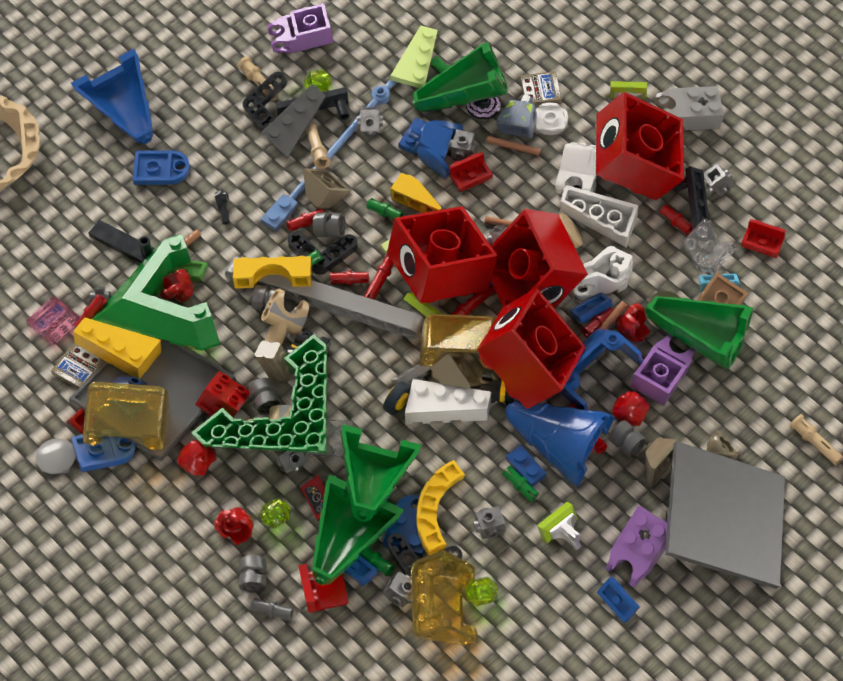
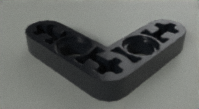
(259, 101)
(328, 261)
(404, 544)

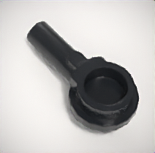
(221, 200)

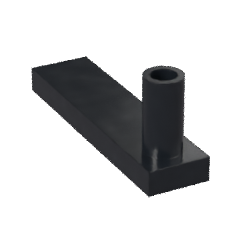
(334, 98)
(697, 194)
(121, 241)

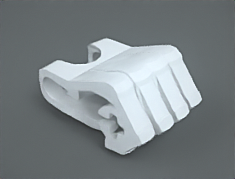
(577, 167)
(611, 262)

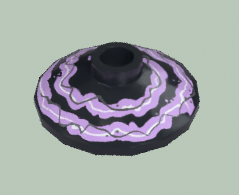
(486, 109)

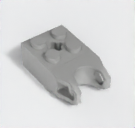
(697, 106)

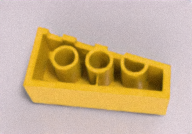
(118, 346)

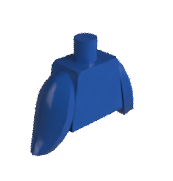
(433, 143)

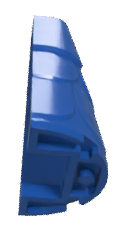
(121, 97)
(560, 434)

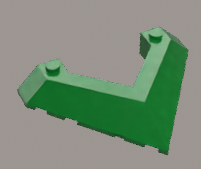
(141, 313)
(300, 431)

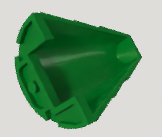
(464, 82)
(703, 325)
(372, 471)
(342, 535)

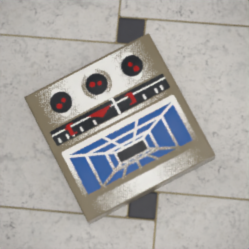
(541, 87)
(76, 366)

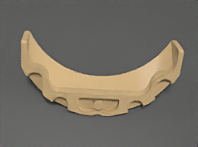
(28, 133)

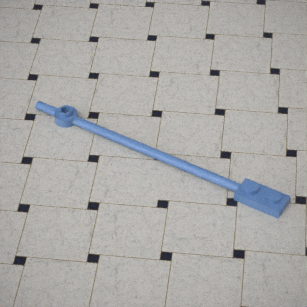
(287, 205)

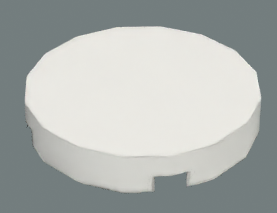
(551, 119)

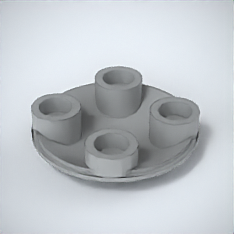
(55, 456)

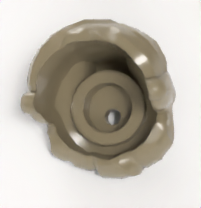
(722, 446)

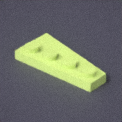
(415, 61)

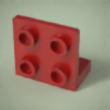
(222, 393)
(320, 596)

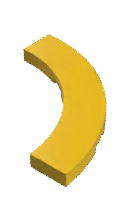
(428, 505)

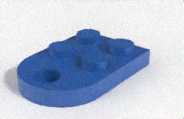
(159, 167)
(104, 454)
(406, 526)

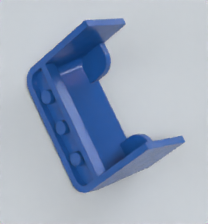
(595, 345)

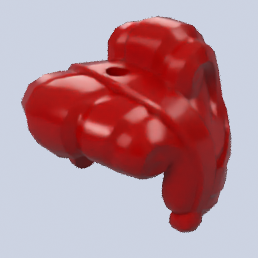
(177, 286)
(632, 324)
(630, 408)
(196, 458)
(234, 524)

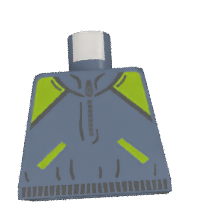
(518, 118)

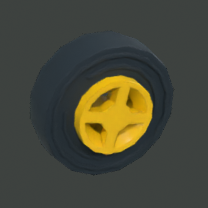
(397, 398)

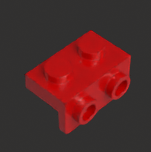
(470, 172)
(763, 238)

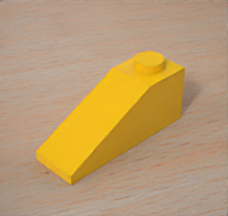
(413, 194)

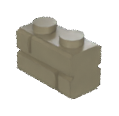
(272, 360)

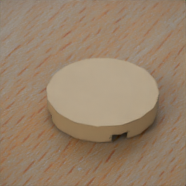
(572, 230)

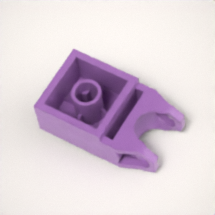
(302, 30)
(661, 371)
(634, 548)

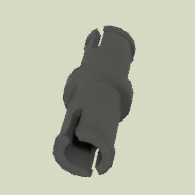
(272, 609)

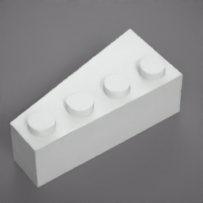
(601, 213)
(445, 403)

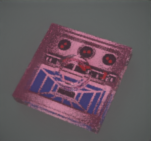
(53, 320)

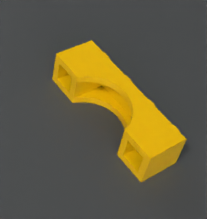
(250, 270)

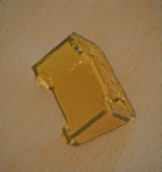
(452, 334)
(126, 413)
(438, 601)

